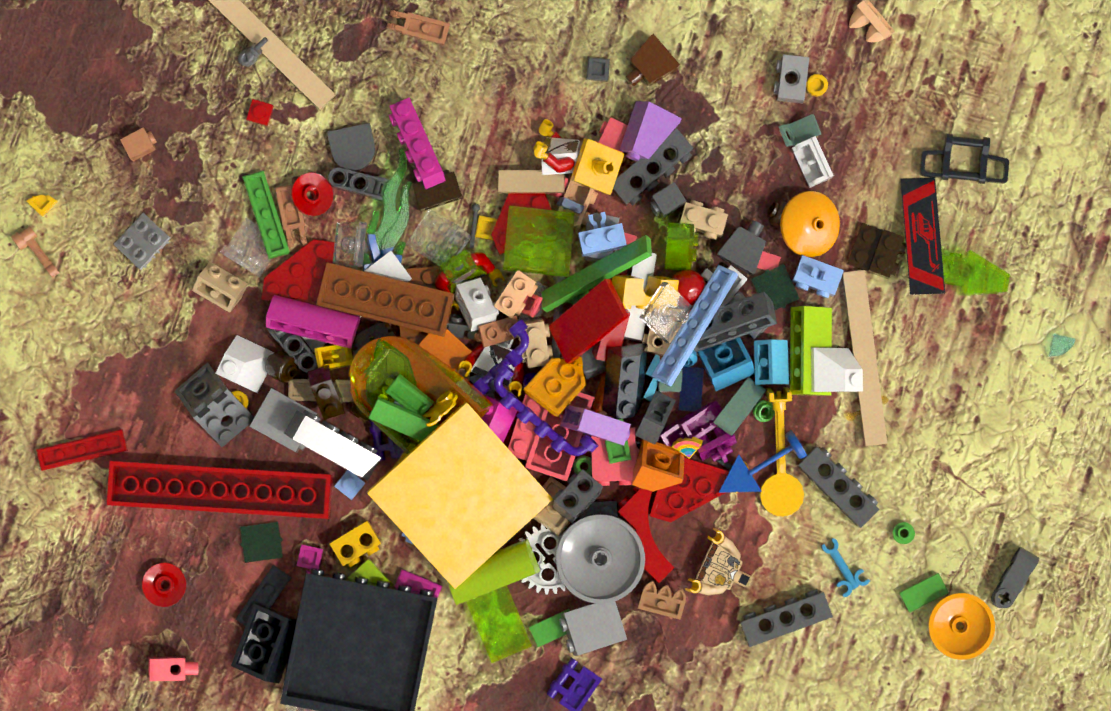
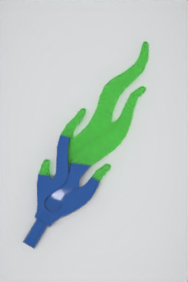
(392, 222)

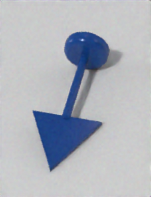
(741, 479)

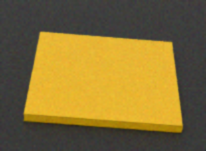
(459, 495)

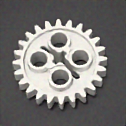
(536, 579)

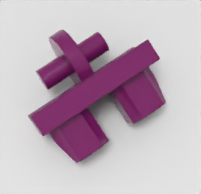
(718, 447)

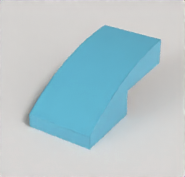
(653, 385)

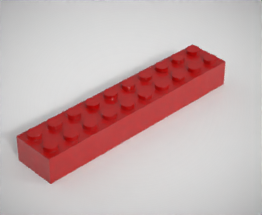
(219, 489)

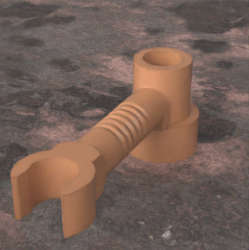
(27, 238)

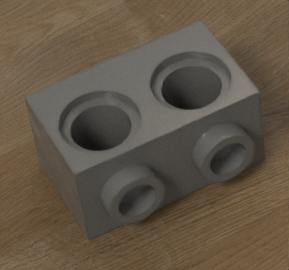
(667, 201)
(655, 417)
(581, 499)

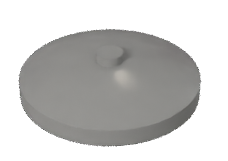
(600, 559)

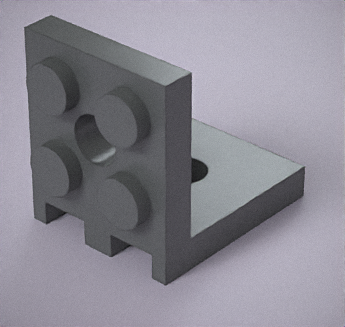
(213, 404)

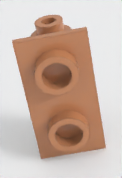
(496, 332)

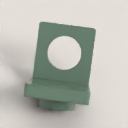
(800, 130)

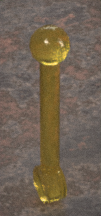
(851, 416)

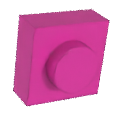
(309, 557)

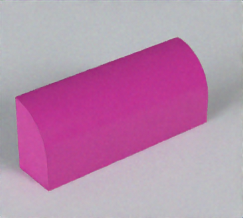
(312, 321)

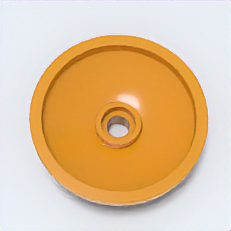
(800, 221)
(976, 631)

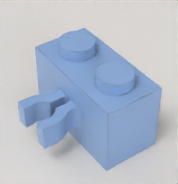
(601, 239)
(817, 276)

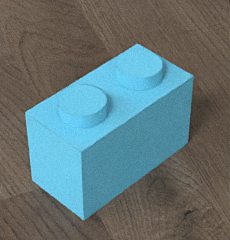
(771, 362)

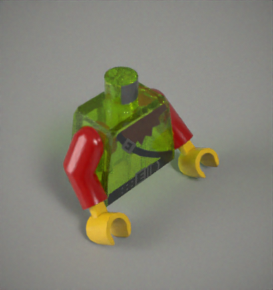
(464, 268)

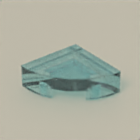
(1060, 345)

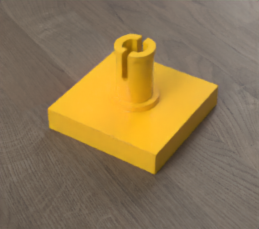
(597, 166)

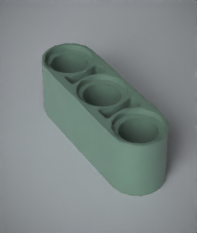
(739, 406)

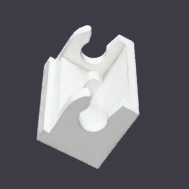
(812, 162)

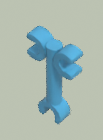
(851, 581)

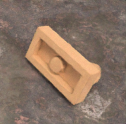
(868, 13)

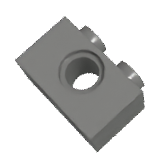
(799, 68)

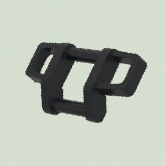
(980, 177)

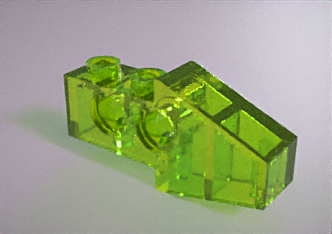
(983, 276)

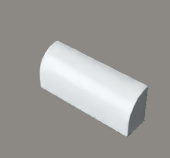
(635, 325)

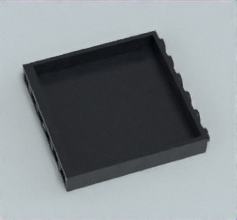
(357, 644)

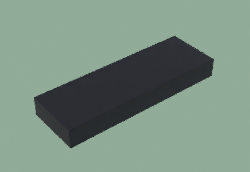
(266, 592)

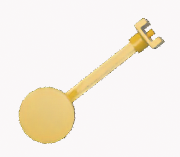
(781, 492)

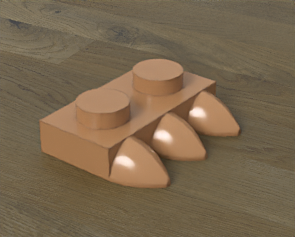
(662, 601)

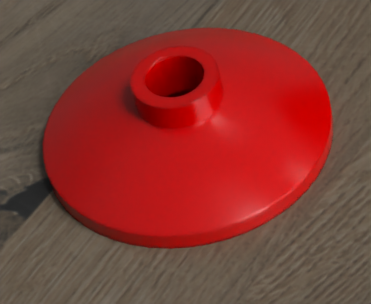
(321, 194)
(156, 593)

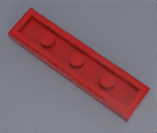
(82, 450)

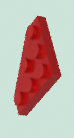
(528, 200)
(301, 274)
(698, 487)

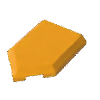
(557, 384)

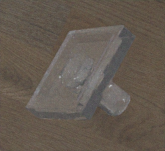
(350, 244)
(666, 312)

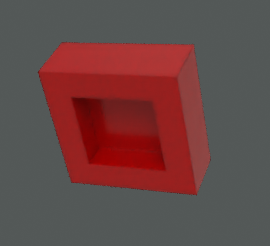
(260, 112)

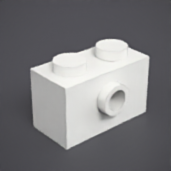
(475, 303)

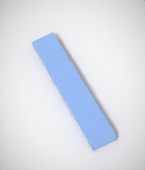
(693, 329)

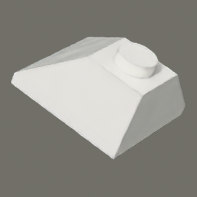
(245, 364)
(835, 371)

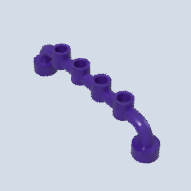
(512, 358)
(526, 414)

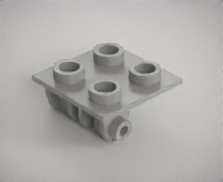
(142, 241)

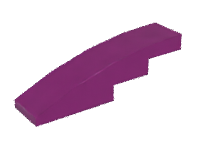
(692, 425)

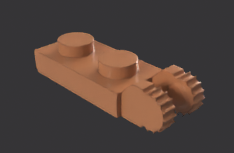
(420, 27)
(290, 215)

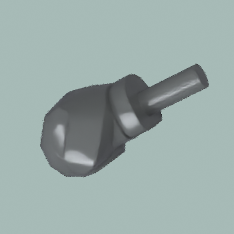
(251, 54)

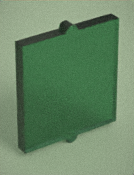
(777, 286)
(261, 542)

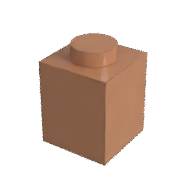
(139, 143)

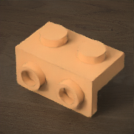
(583, 196)
(515, 293)

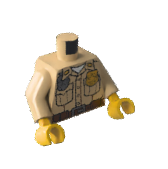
(719, 568)

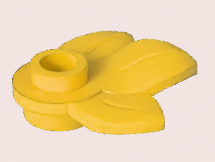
(442, 407)

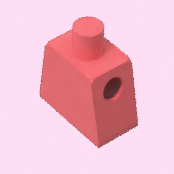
(160, 668)

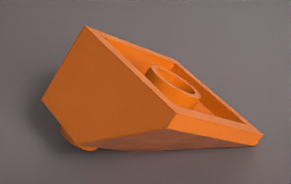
(657, 466)

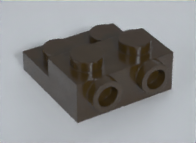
(876, 251)

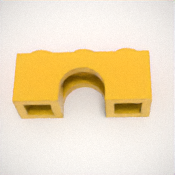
(631, 289)

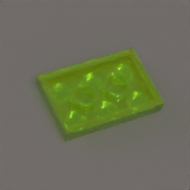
(499, 624)

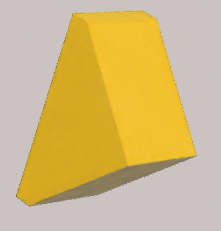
(334, 356)

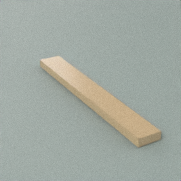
(276, 51)
(864, 352)

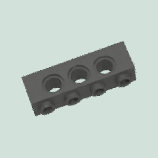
(674, 142)
(741, 323)
(858, 515)
(819, 613)

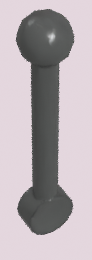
(475, 207)

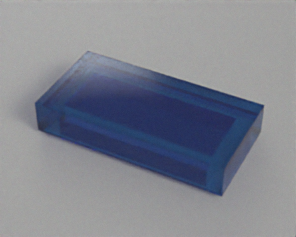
(691, 389)

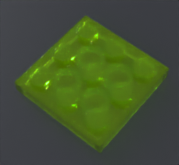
(538, 241)

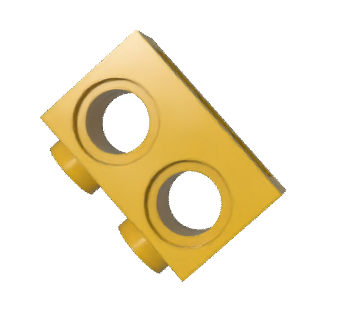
(353, 539)

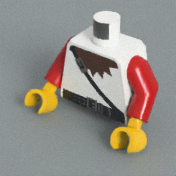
(557, 153)
(483, 359)

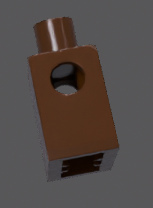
(651, 63)

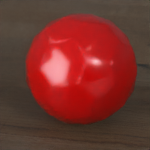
(690, 285)

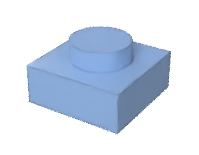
(350, 484)

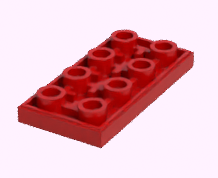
(588, 321)

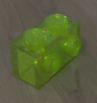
(679, 246)

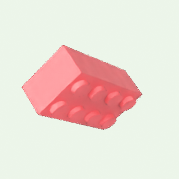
(543, 456)

